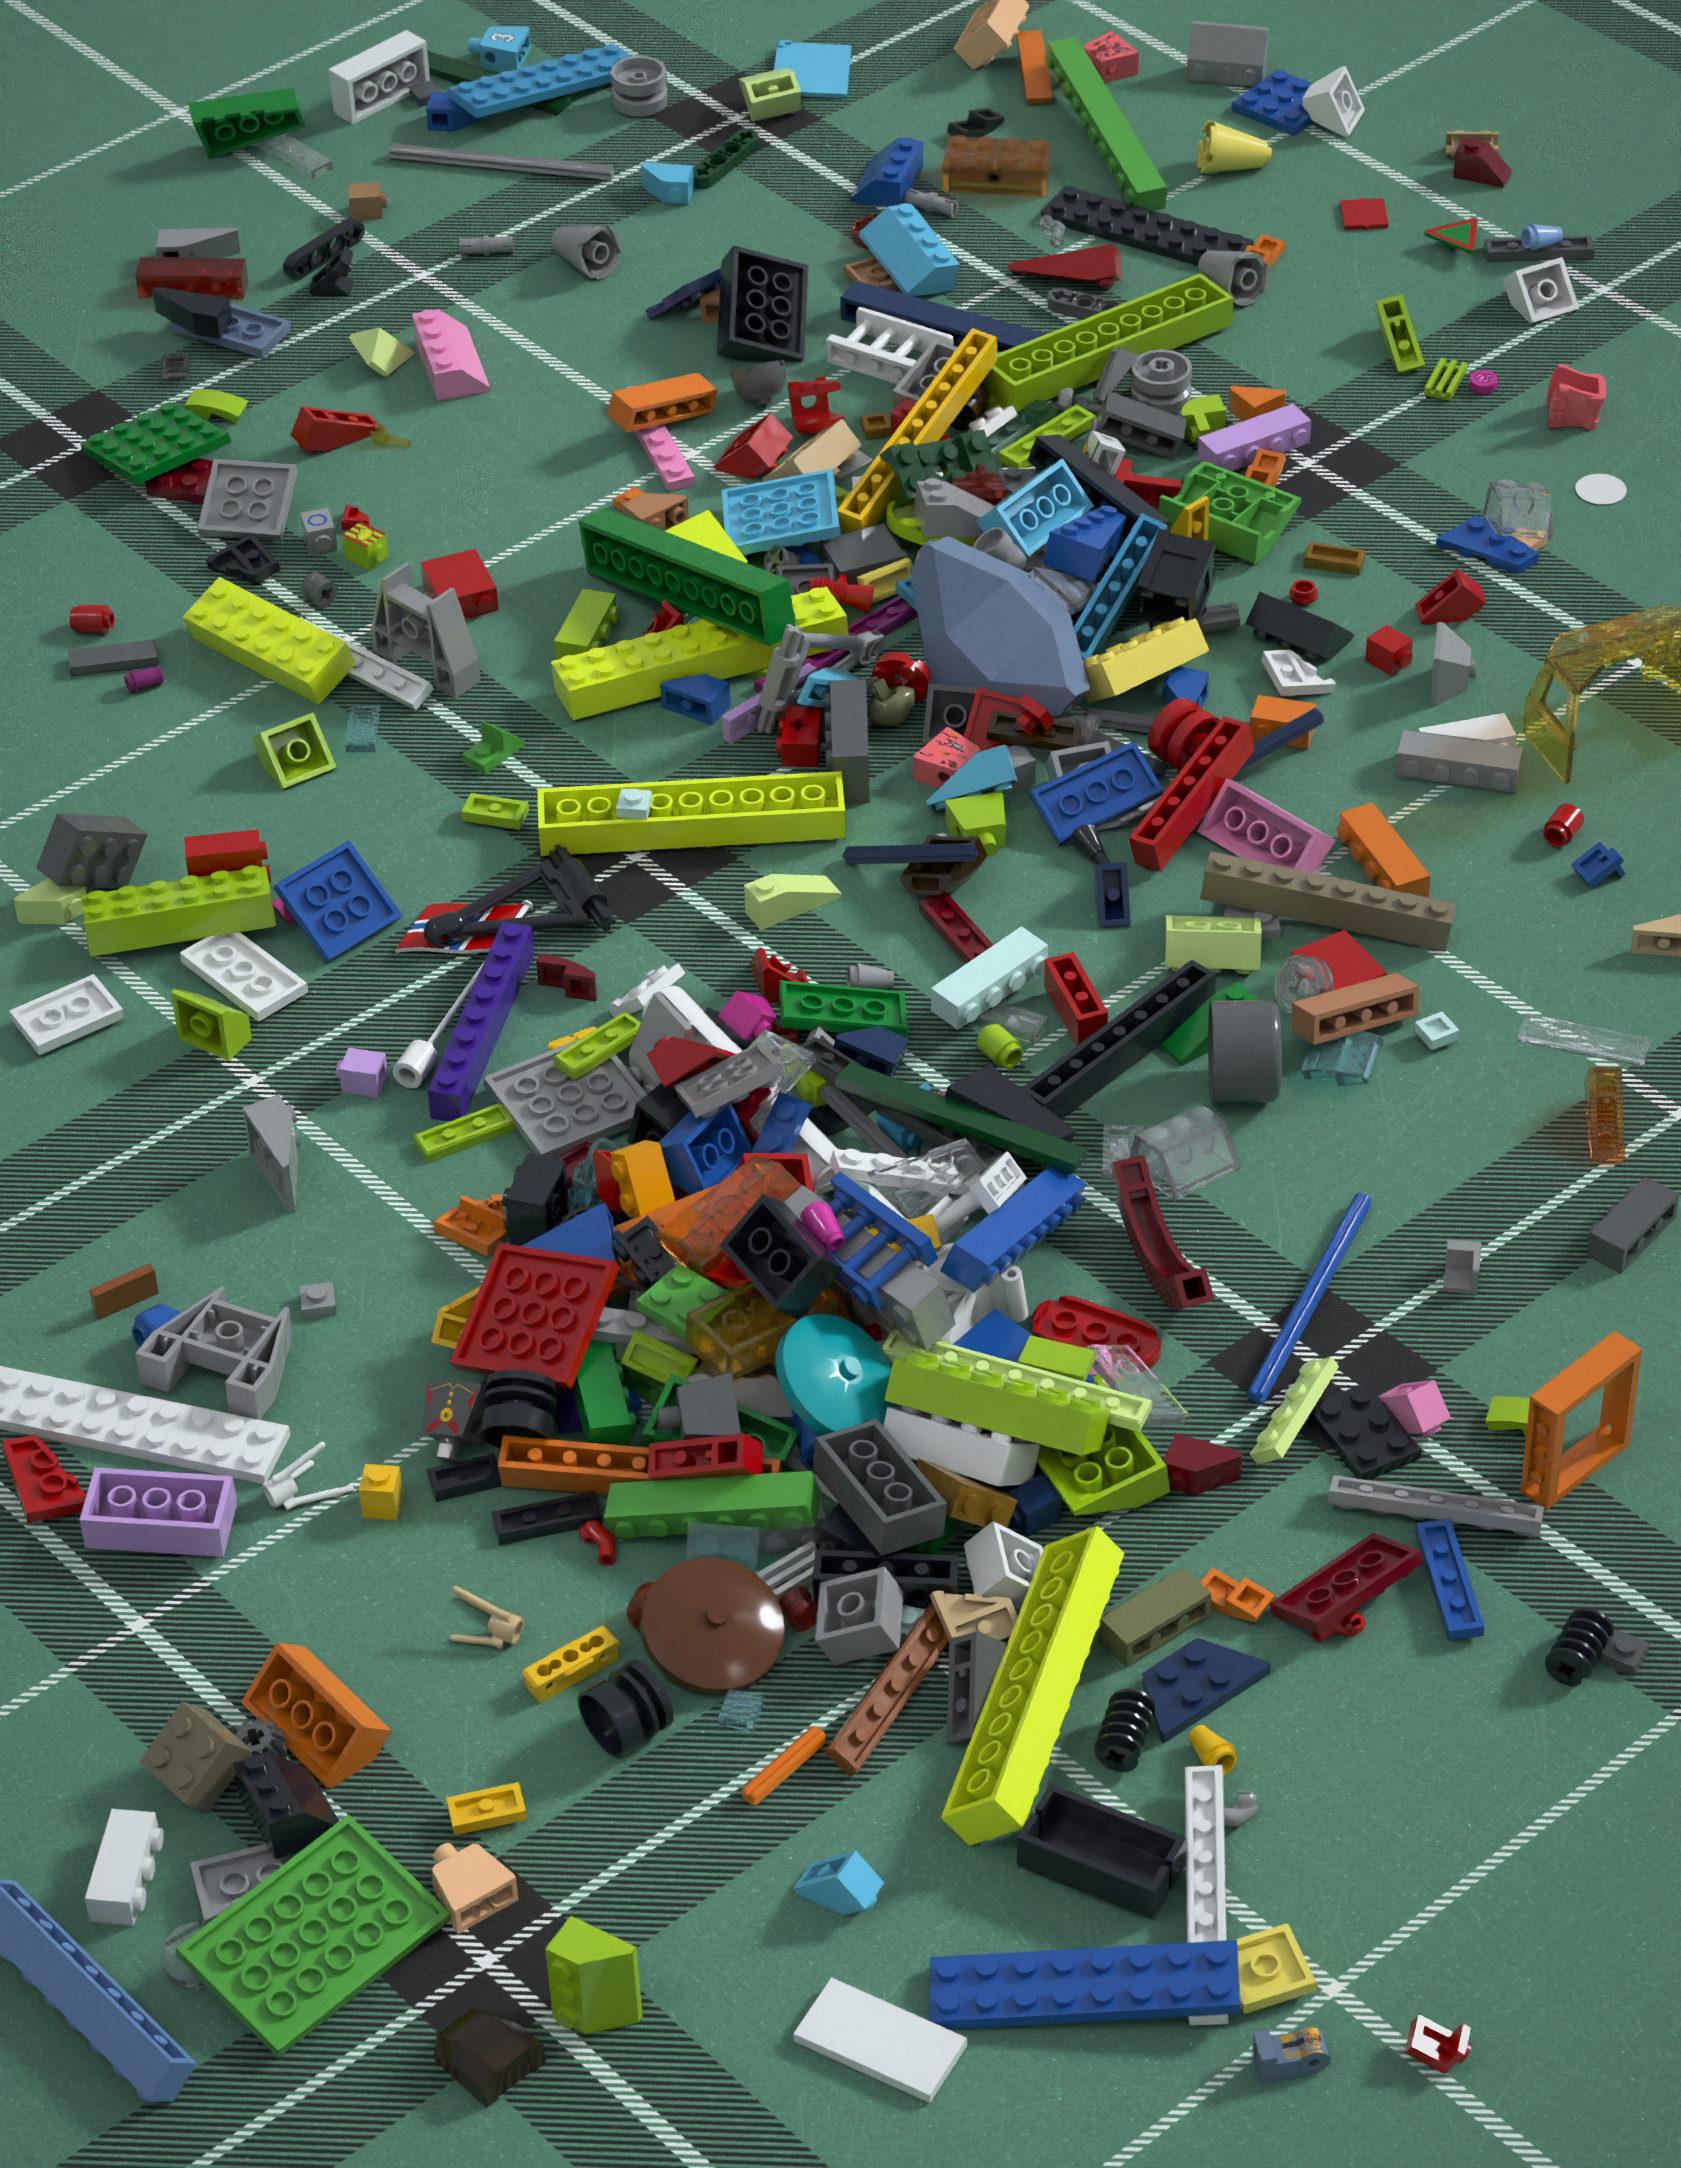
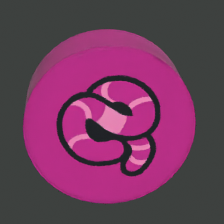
(1483, 382)

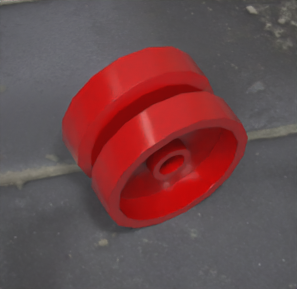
(1180, 732)

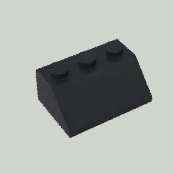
(1297, 628)
(283, 1802)

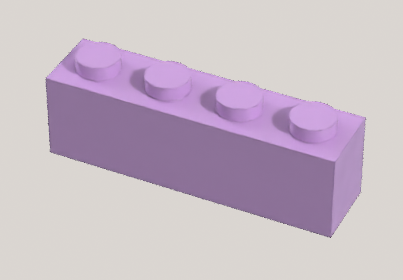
(1238, 444)

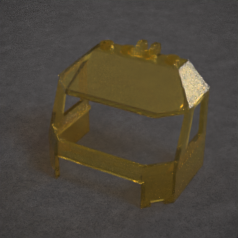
(1581, 656)

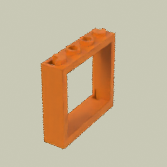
(1548, 1472)

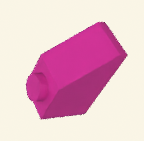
(748, 1015)

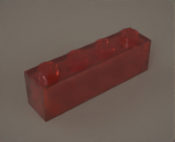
(197, 275)

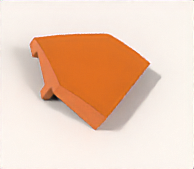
(475, 1224)

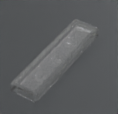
(1584, 1040)

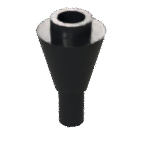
(1087, 841)

